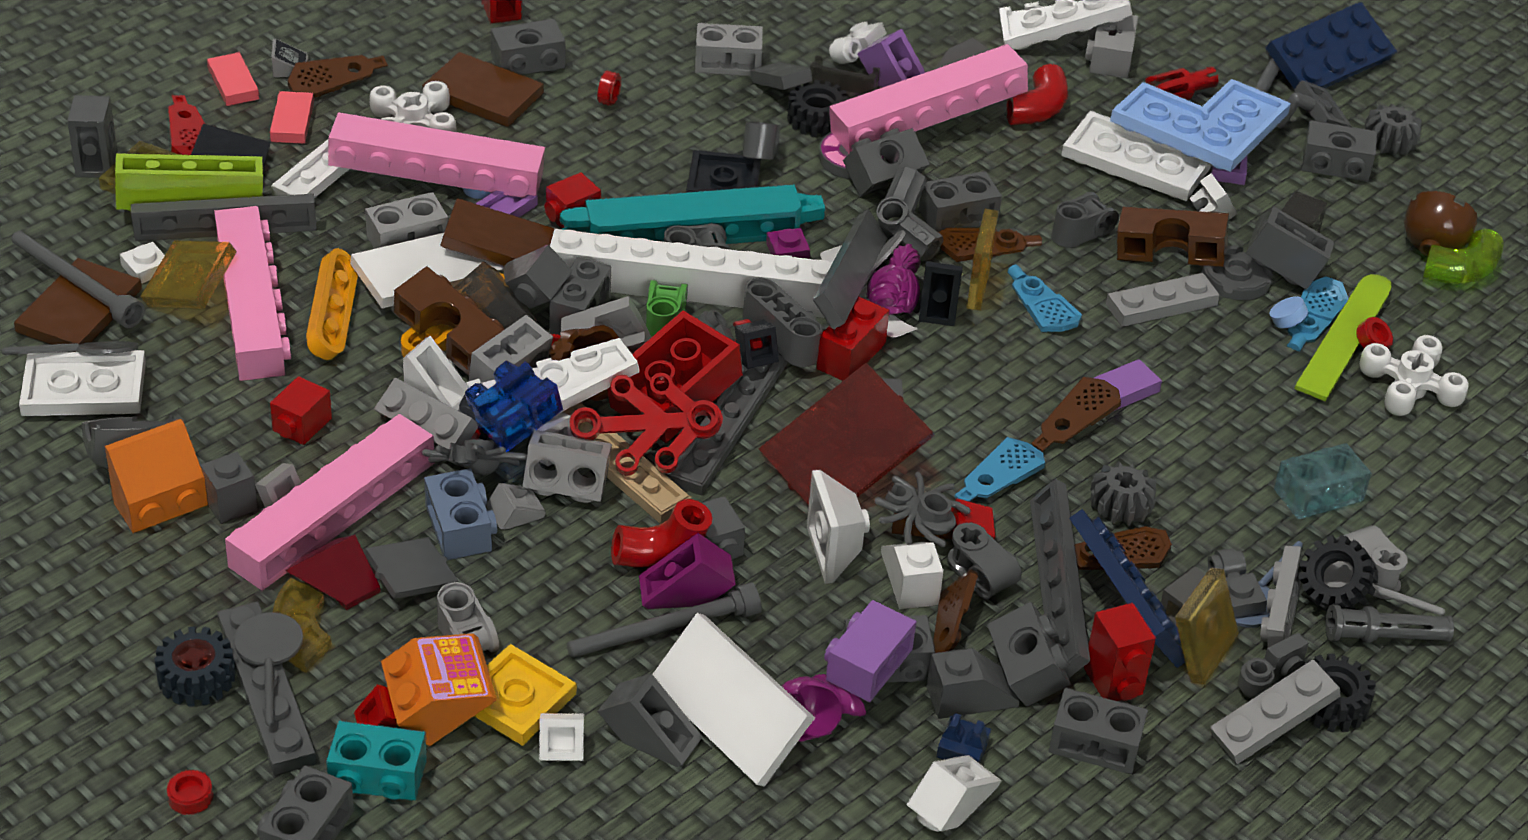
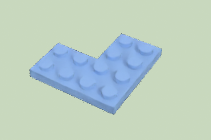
(1217, 132)

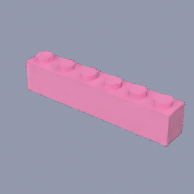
(931, 97)
(435, 155)
(251, 295)
(329, 501)

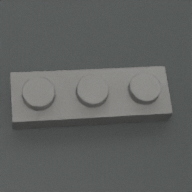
(1162, 299)
(432, 415)
(1283, 599)
(1275, 711)

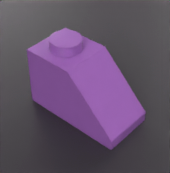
(894, 58)

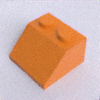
(155, 476)

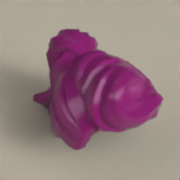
(896, 284)
(824, 702)

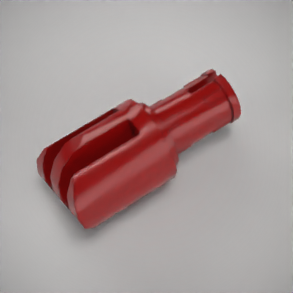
(1183, 83)

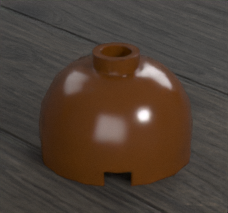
(1438, 221)

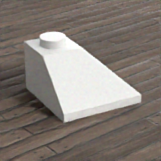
(834, 525)

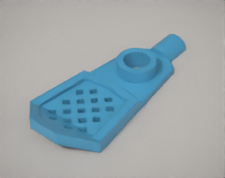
(1324, 303)
(1046, 308)
(1005, 465)

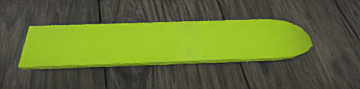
(1342, 338)

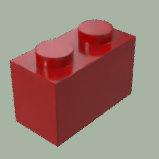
(855, 342)
(1120, 652)

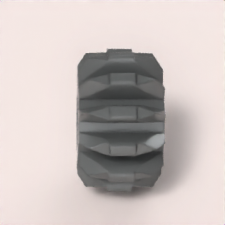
(1396, 129)
(1123, 493)

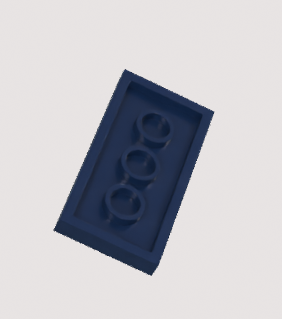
(1332, 48)
(1130, 583)

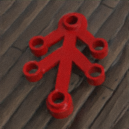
(653, 422)

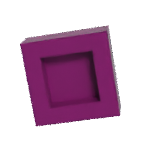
(788, 242)

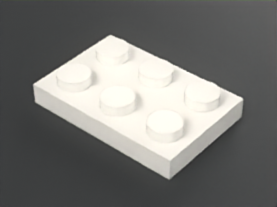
(82, 383)

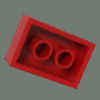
(695, 358)

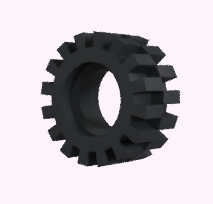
(810, 107)
(1332, 552)
(1357, 688)

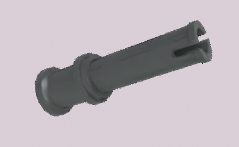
(1369, 621)

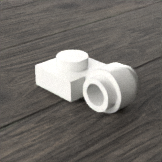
(845, 49)

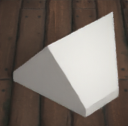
(434, 373)

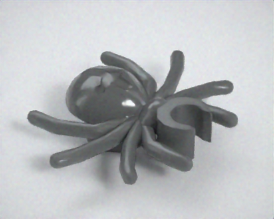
(475, 454)
(928, 509)

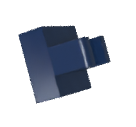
(963, 739)

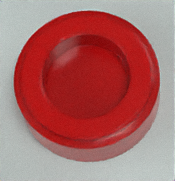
(609, 88)
(1374, 331)
(189, 792)

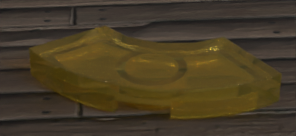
(303, 605)

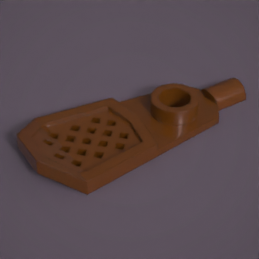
(331, 74)
(961, 242)
(1082, 407)
(1143, 546)
(952, 605)

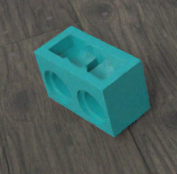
(378, 759)

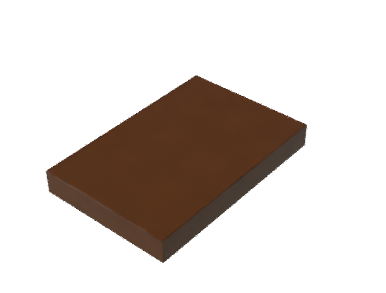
(487, 89)
(492, 233)
(70, 314)

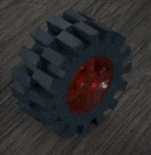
(194, 666)

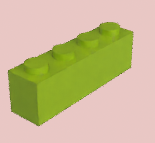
(185, 178)

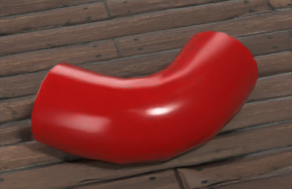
(1043, 101)
(649, 545)

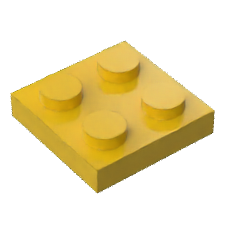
(522, 692)

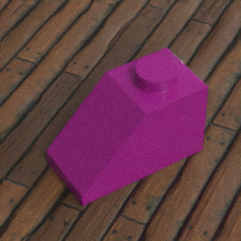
(688, 576)

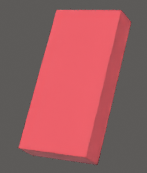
(233, 79)
(291, 117)

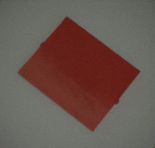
(849, 434)

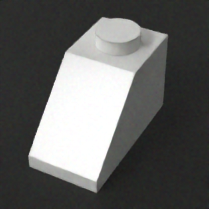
(914, 573)
(952, 792)

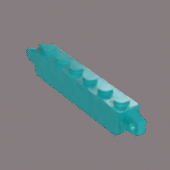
(742, 213)

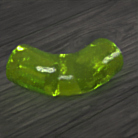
(1465, 264)

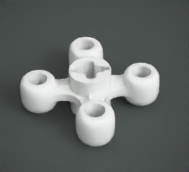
(415, 107)
(1413, 375)

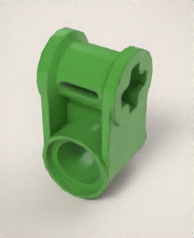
(664, 304)

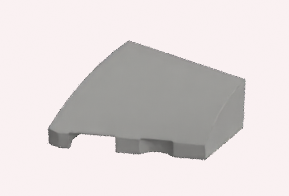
(619, 315)

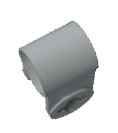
(1386, 556)
(462, 614)

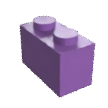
(869, 650)

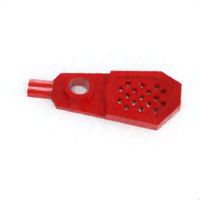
(184, 125)

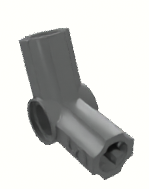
(901, 203)

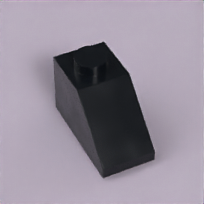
(940, 293)

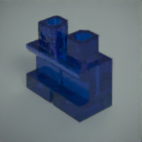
(513, 404)

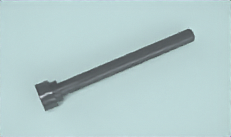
(124, 308)
(741, 601)

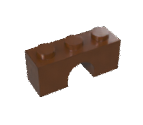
(1149, 229)
(432, 301)

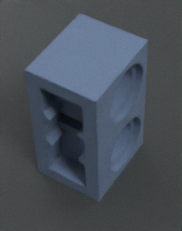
(459, 513)

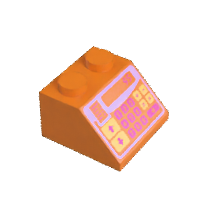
(438, 683)

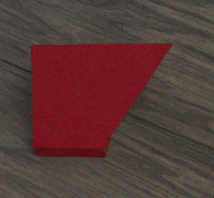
(338, 571)

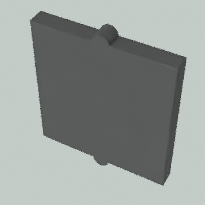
(410, 567)

